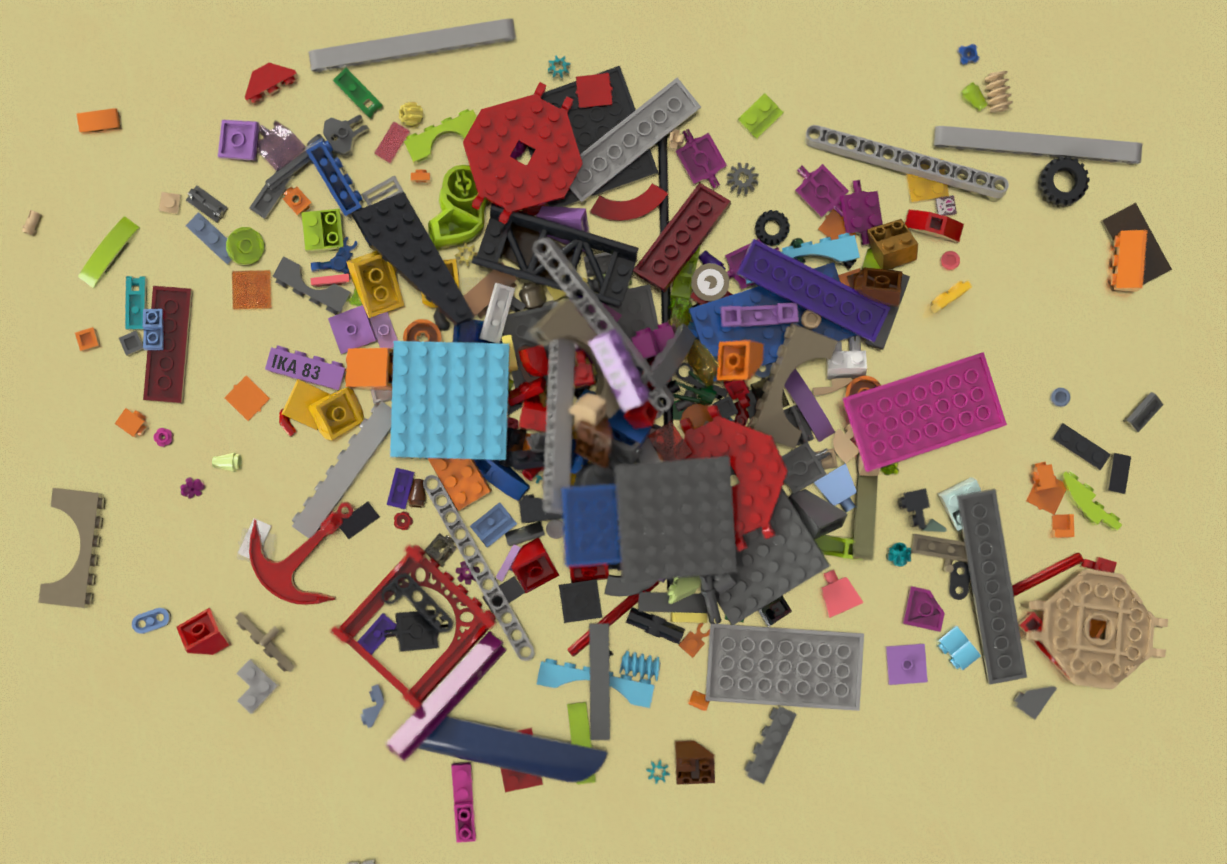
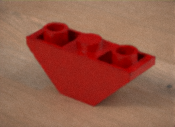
(268, 80)
(934, 225)

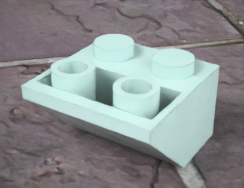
(949, 498)

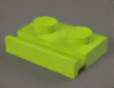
(760, 116)

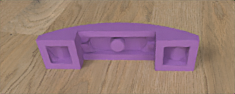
(759, 315)
(808, 406)

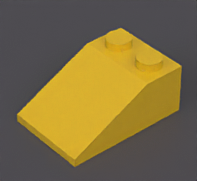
(375, 283)

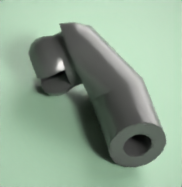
(440, 320)
(683, 404)

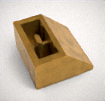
(892, 244)

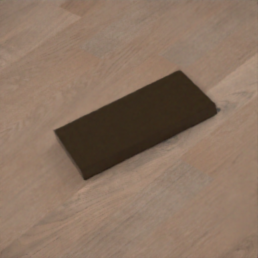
(1132, 219)
(526, 239)

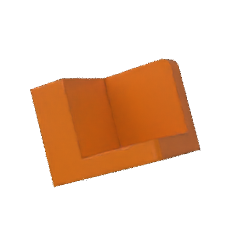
(849, 277)
(1063, 526)

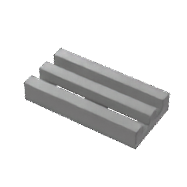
(381, 185)

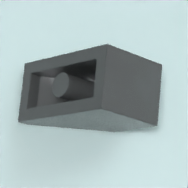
(1034, 700)

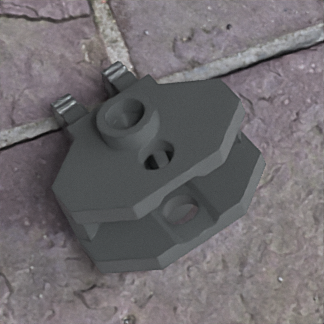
(345, 134)

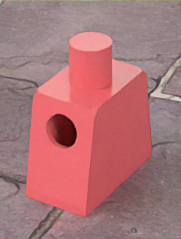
(839, 594)

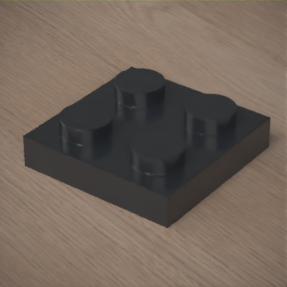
(580, 601)

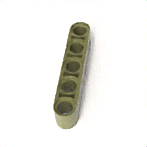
(865, 517)

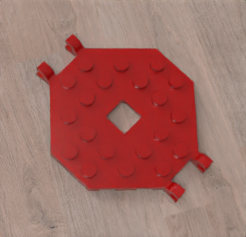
(508, 180)
(754, 463)

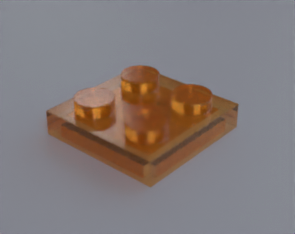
(251, 290)

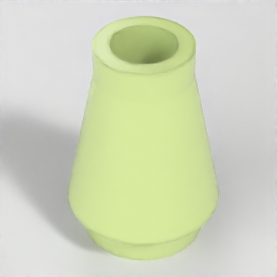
(228, 462)

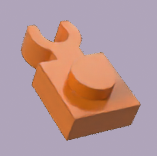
(692, 642)

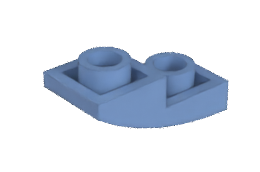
(153, 329)

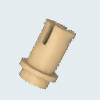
(31, 222)

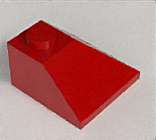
(533, 566)
(202, 634)

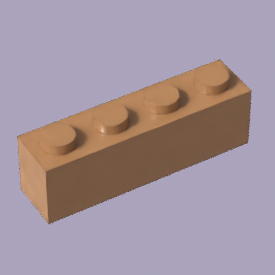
(480, 295)

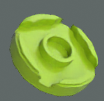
(245, 245)

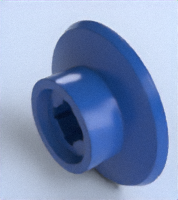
(576, 460)

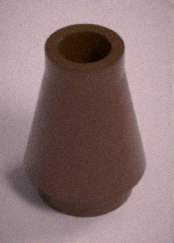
(417, 494)

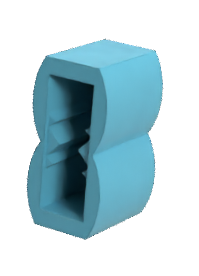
(959, 648)

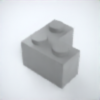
(260, 684)

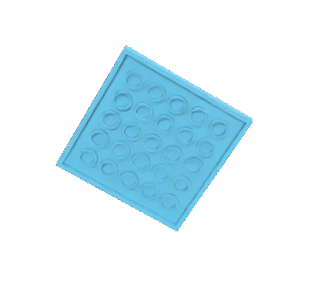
(450, 400)

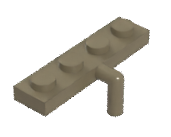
(940, 548)
(258, 636)

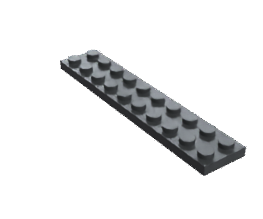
(991, 586)

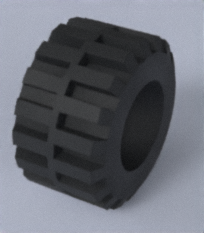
(1077, 172)

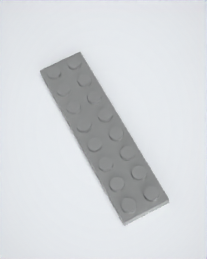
(633, 137)

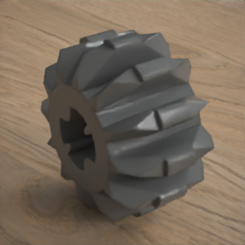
(746, 173)

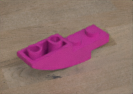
(463, 802)

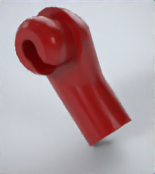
(742, 416)
(284, 422)

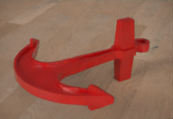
(278, 575)

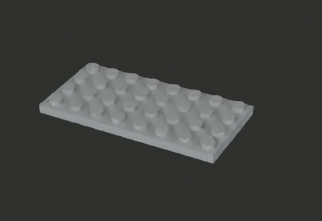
(784, 667)

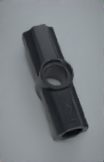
(655, 625)

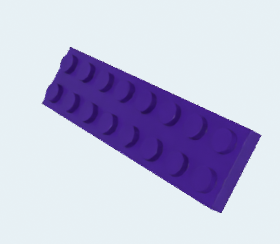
(813, 290)

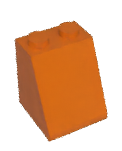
(369, 368)

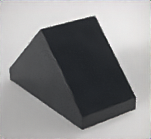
(774, 611)

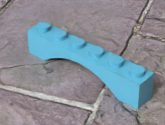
(839, 249)
(555, 675)

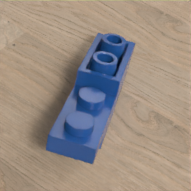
(503, 478)

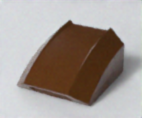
(880, 285)

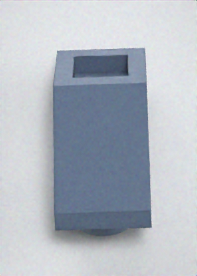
(371, 714)

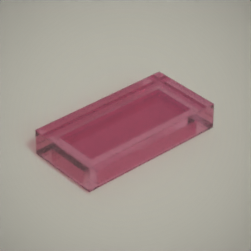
(392, 142)

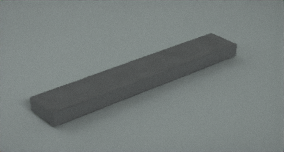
(599, 682)

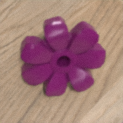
(191, 487)
(463, 576)

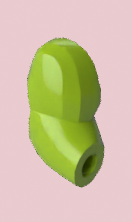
(458, 219)

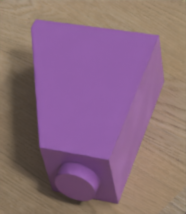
(566, 216)

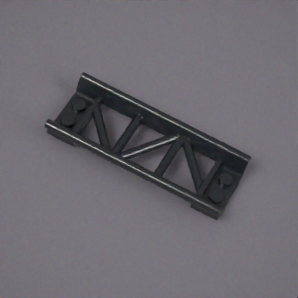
(618, 274)

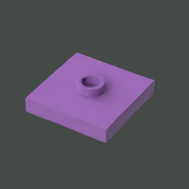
(238, 139)
(352, 329)
(906, 664)

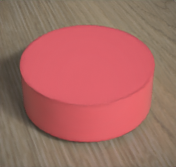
(950, 260)

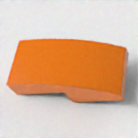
(98, 120)

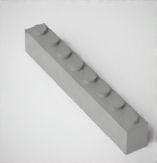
(345, 472)

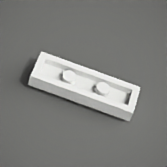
(497, 313)

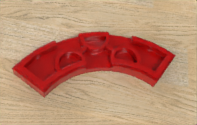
(631, 208)

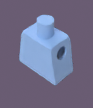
(837, 487)

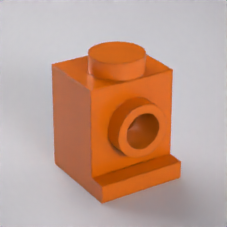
(302, 205)
(1043, 476)

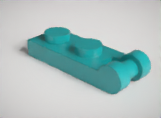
(135, 302)

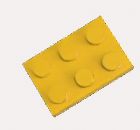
(954, 292)

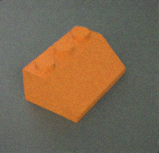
(1129, 260)

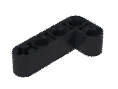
(419, 606)

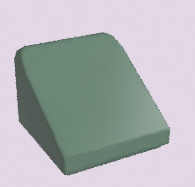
(934, 526)

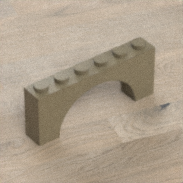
(568, 324)
(798, 347)
(75, 587)

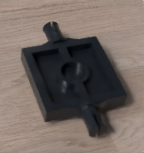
(414, 631)

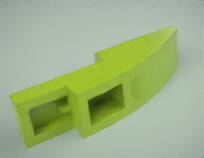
(1082, 498)

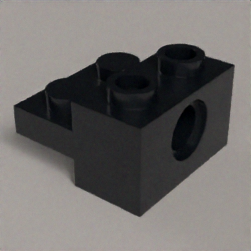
(915, 503)

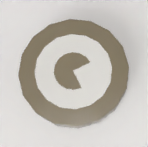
(710, 282)

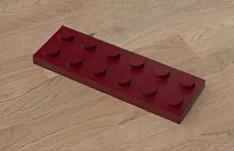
(682, 237)
(167, 367)

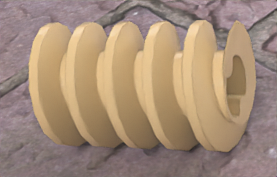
(998, 92)

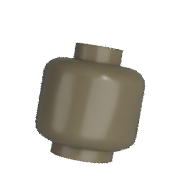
(532, 295)

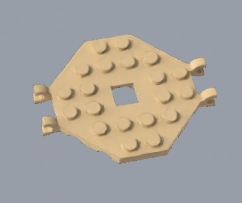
(1127, 636)

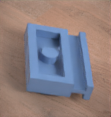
(493, 525)

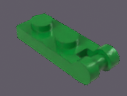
(357, 92)

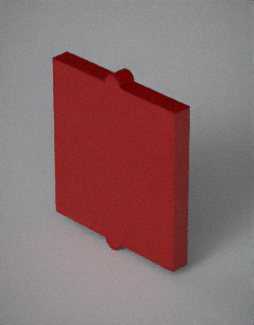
(594, 90)

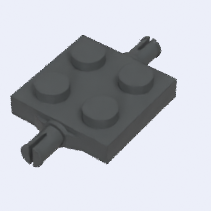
(803, 467)

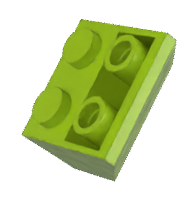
(322, 230)

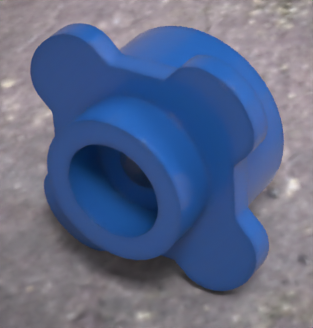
(968, 49)

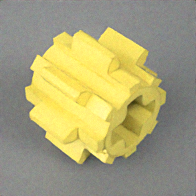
(410, 113)
(462, 251)

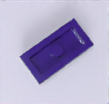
(400, 488)
(375, 634)

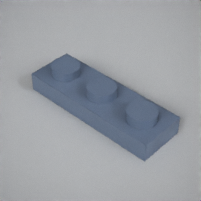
(210, 236)

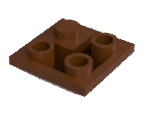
(594, 442)
(693, 763)

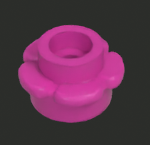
(162, 442)

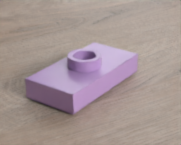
(384, 330)
(508, 563)

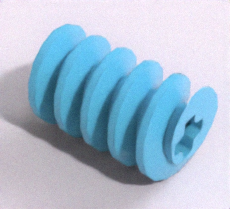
(640, 665)

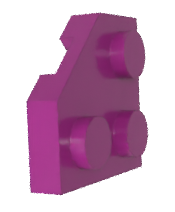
(923, 610)

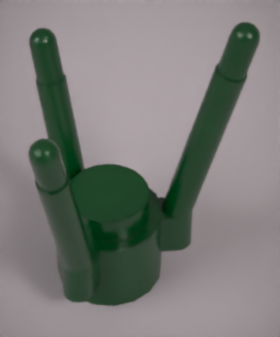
(705, 394)

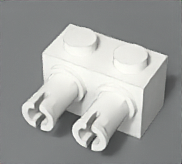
(847, 363)

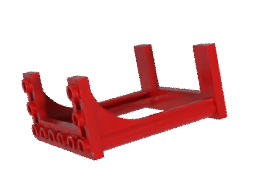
(455, 652)

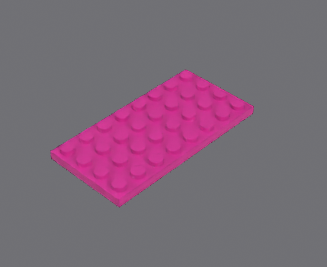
(924, 411)

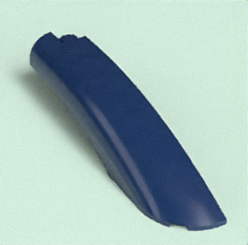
(514, 750)

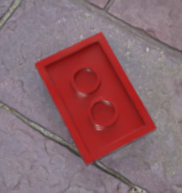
(516, 780)

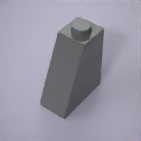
(817, 513)

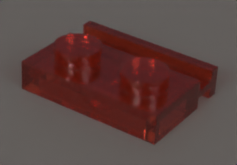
(669, 443)

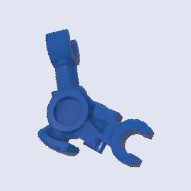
(339, 262)

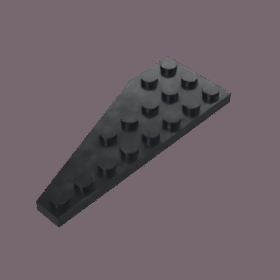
(401, 239)

